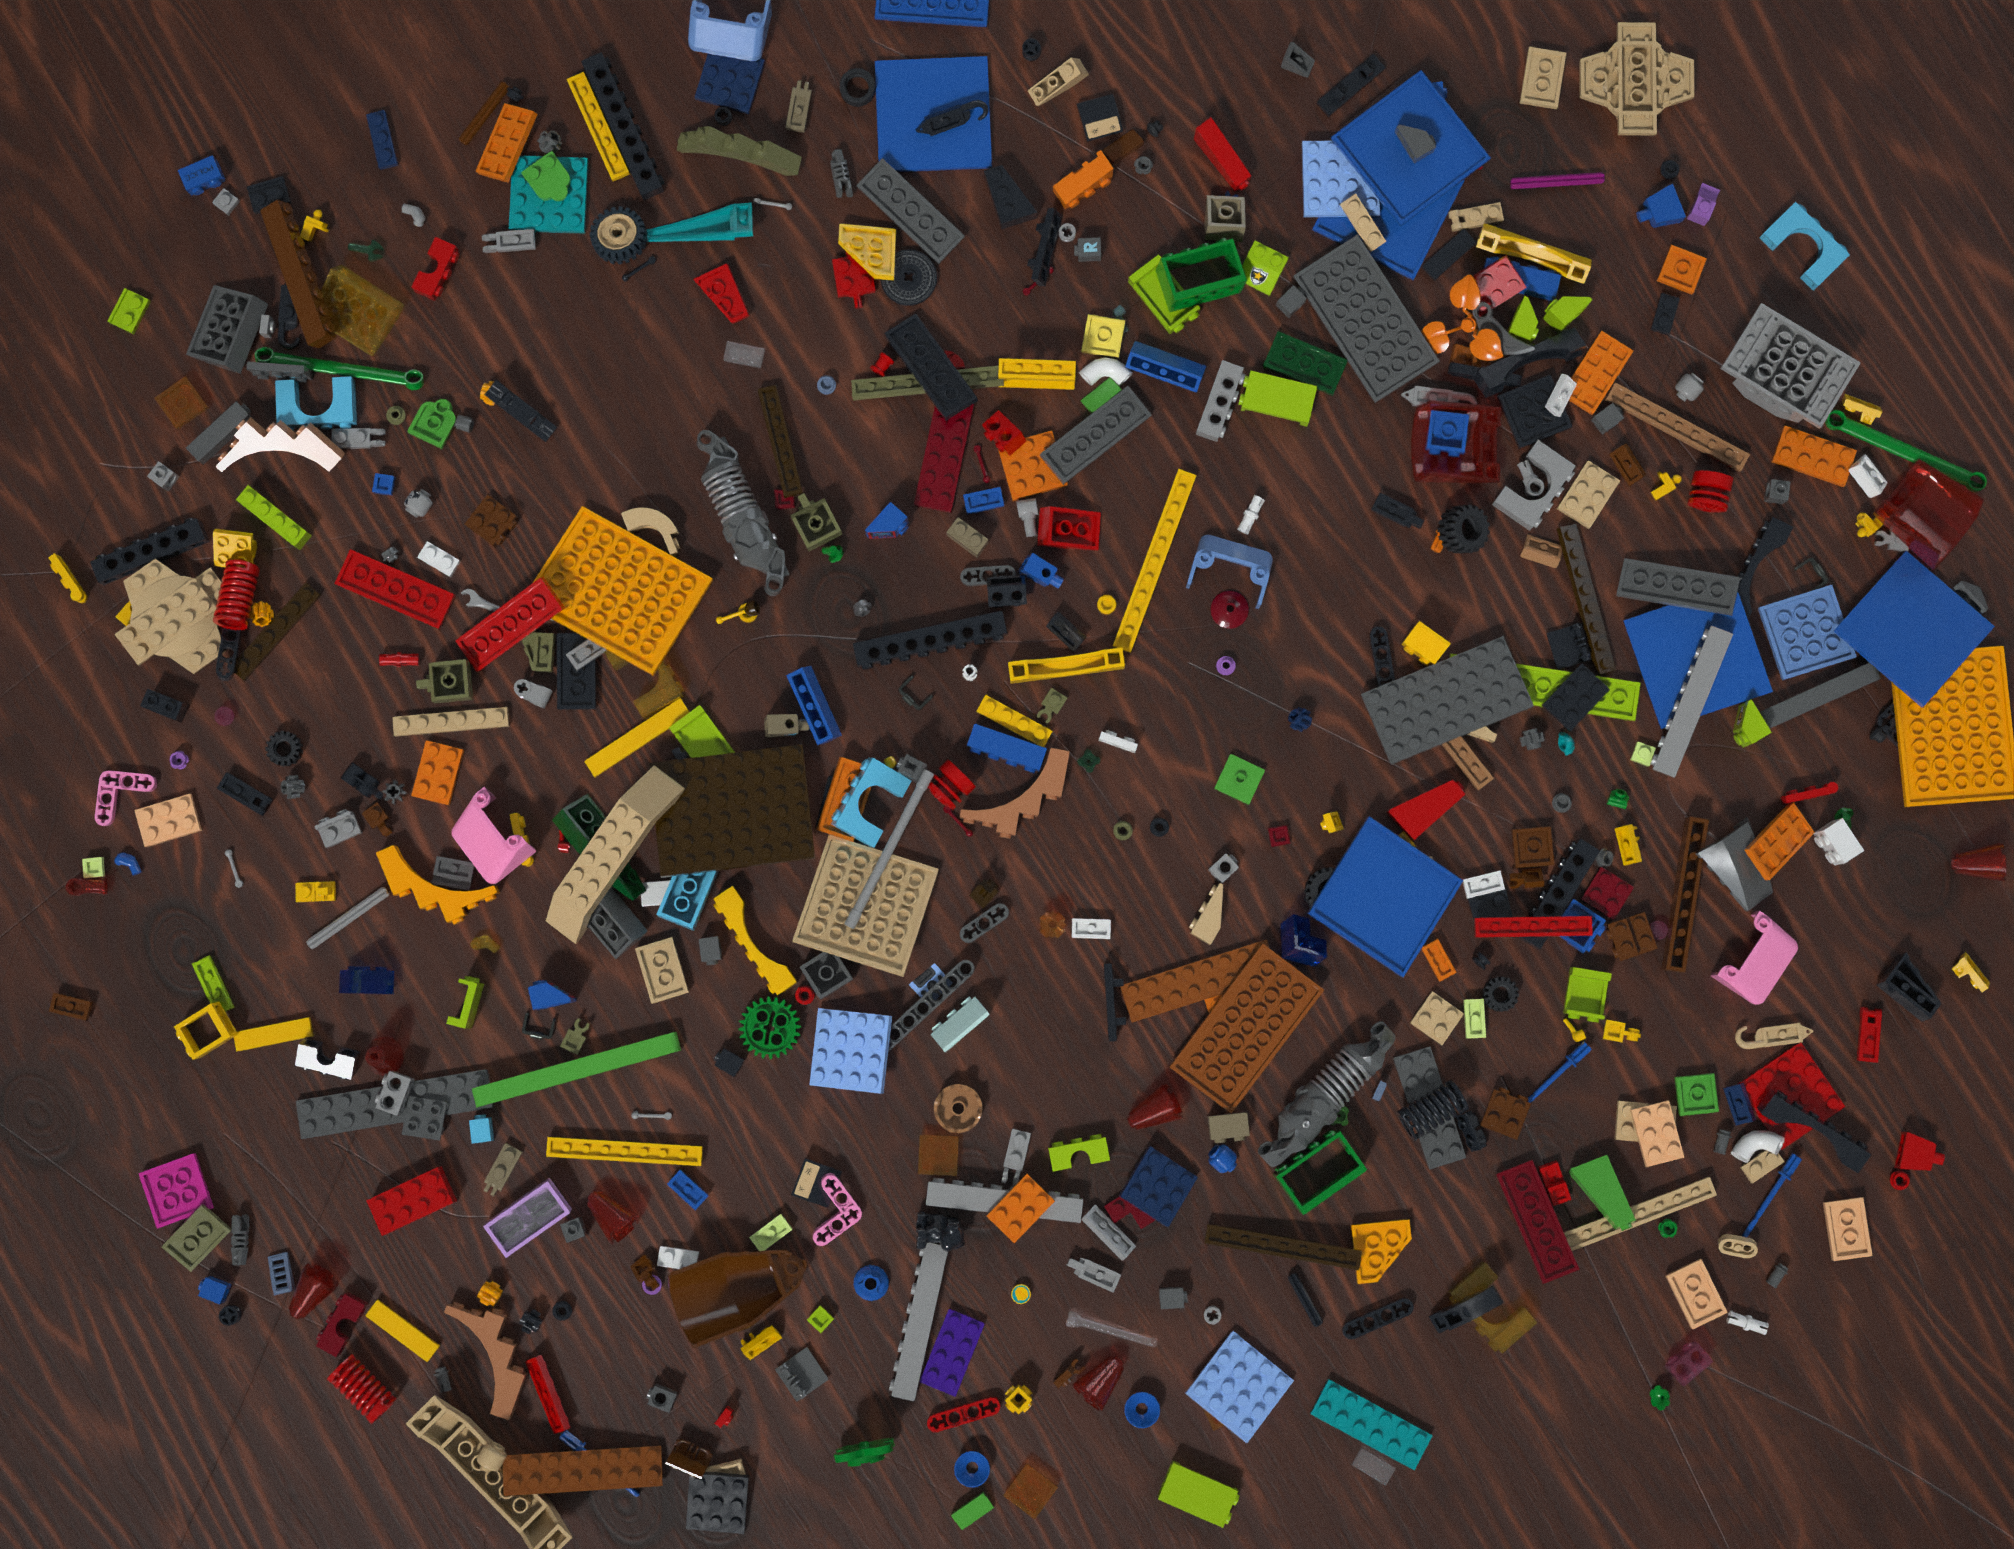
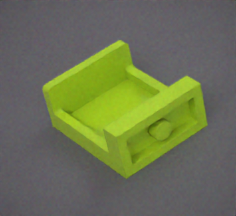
(1586, 994)
(470, 1005)

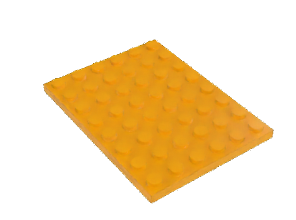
(622, 590)
(1961, 739)

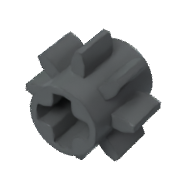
(549, 142)
(1532, 739)
(292, 787)
(401, 793)

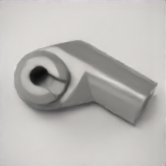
(416, 213)

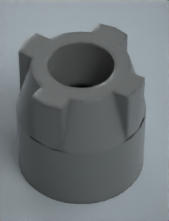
(465, 423)

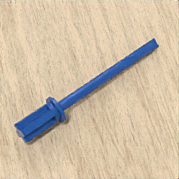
(1579, 1053)
(1786, 1172)
(576, 1445)

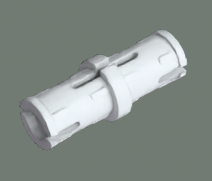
(1251, 514)
(971, 677)
(1747, 1322)

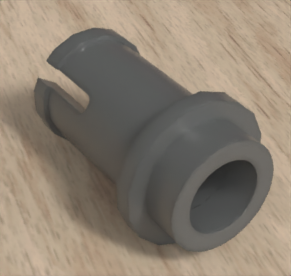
(1722, 1141)
(1777, 1275)
(442, 1379)

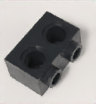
(1006, 586)
(164, 705)

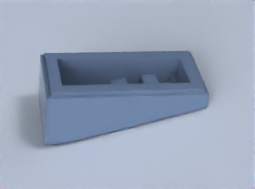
(274, 1279)

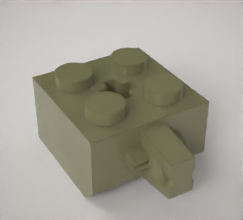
(812, 512)
(441, 673)

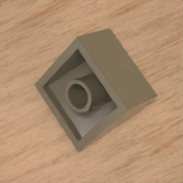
(1224, 218)

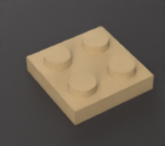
(1436, 1018)

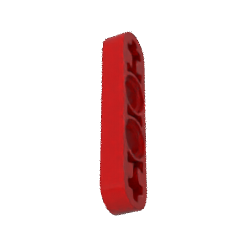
(964, 1417)

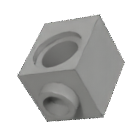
(163, 476)
(1218, 874)

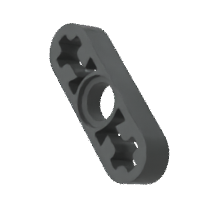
(982, 569)
(993, 911)

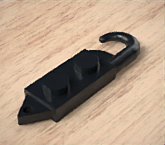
(950, 118)
(287, 318)

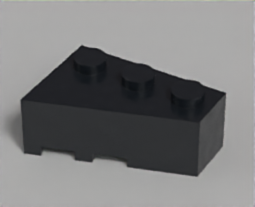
(1007, 198)
(1908, 988)

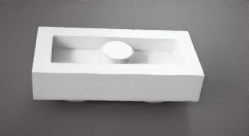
(1560, 395)
(439, 559)
(1110, 738)
(1483, 884)
(1091, 928)
(676, 1257)

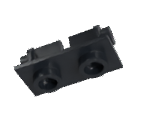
(1474, 1139)

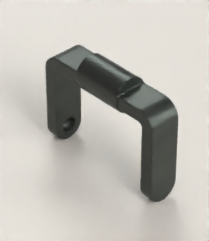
(1818, 569)
(908, 699)
(535, 1034)

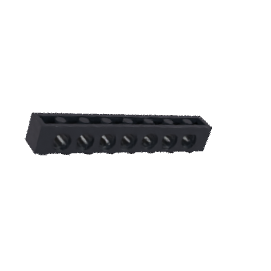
(647, 187)
(863, 648)

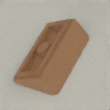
(1541, 551)

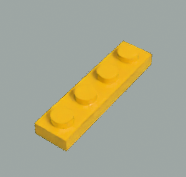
(1014, 721)

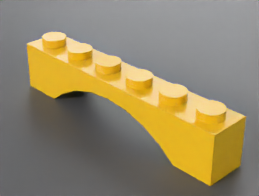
(1559, 260)
(1066, 666)
(732, 907)

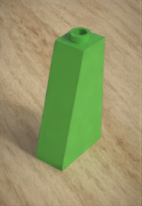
(1604, 1190)

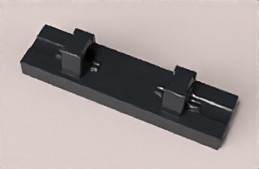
(1350, 85)
(1049, 233)
(520, 410)
(1112, 1022)

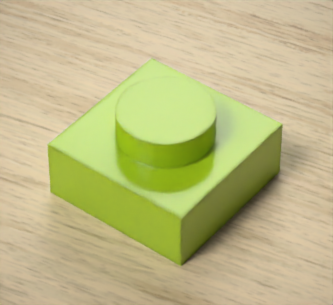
(820, 1319)

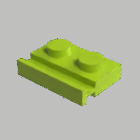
(129, 311)

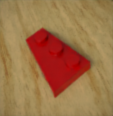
(724, 292)

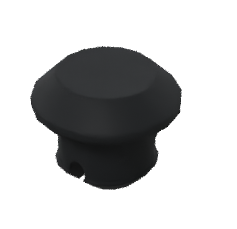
(1154, 128)
(1878, 735)

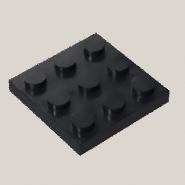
(1527, 413)
(717, 1502)

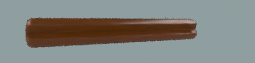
(484, 113)

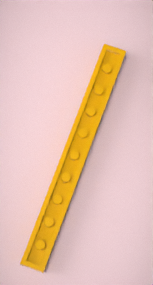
(1154, 560)

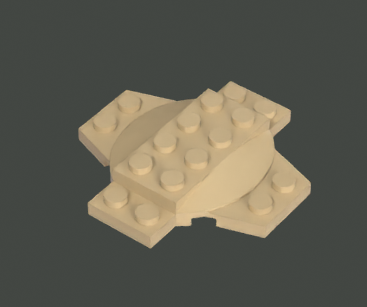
(1636, 79)
(172, 616)

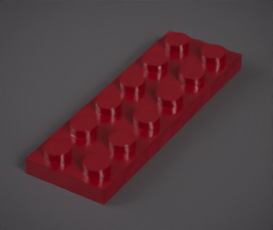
(943, 460)
(1537, 1222)

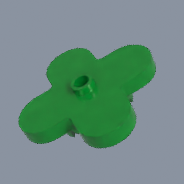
(864, 1452)

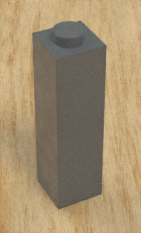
(218, 433)

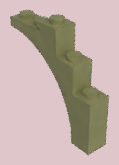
(736, 146)

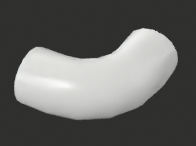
(1105, 367)
(1755, 1141)

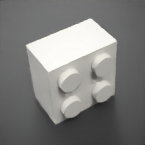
(1838, 842)

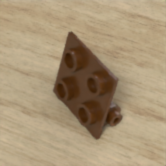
(687, 1461)

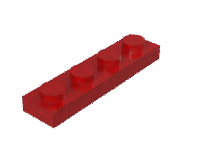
(547, 1394)

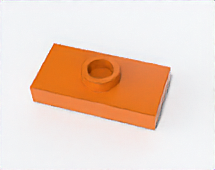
(1438, 960)

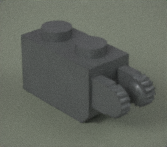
(911, 768)

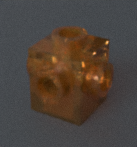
(1051, 932)

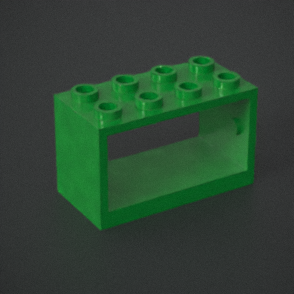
(1207, 292)
(1333, 1186)

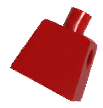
(1917, 1153)

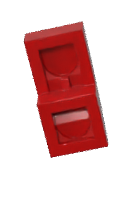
(1554, 1183)

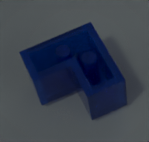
(1298, 944)
(366, 981)

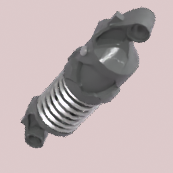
(742, 519)
(1322, 1099)

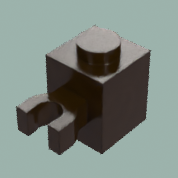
(984, 892)

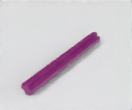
(1557, 180)

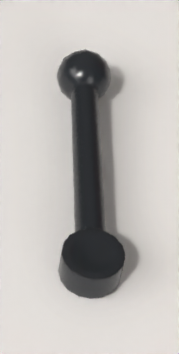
(651, 260)

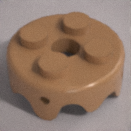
(944, 1108)

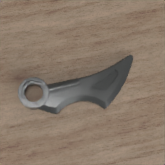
(1509, 343)

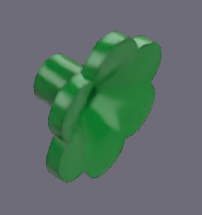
(1659, 1397)

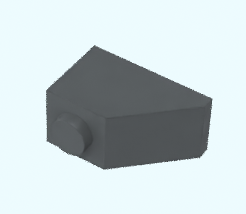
(1416, 142)

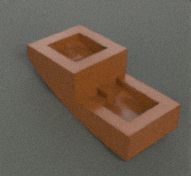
(1463, 355)

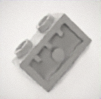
(338, 828)

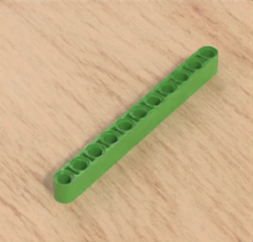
(576, 1069)

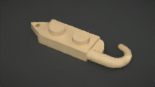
(1774, 1036)

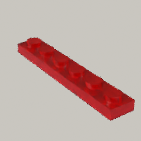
(1533, 926)

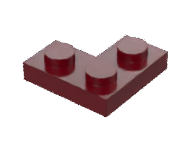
(1120, 1208)

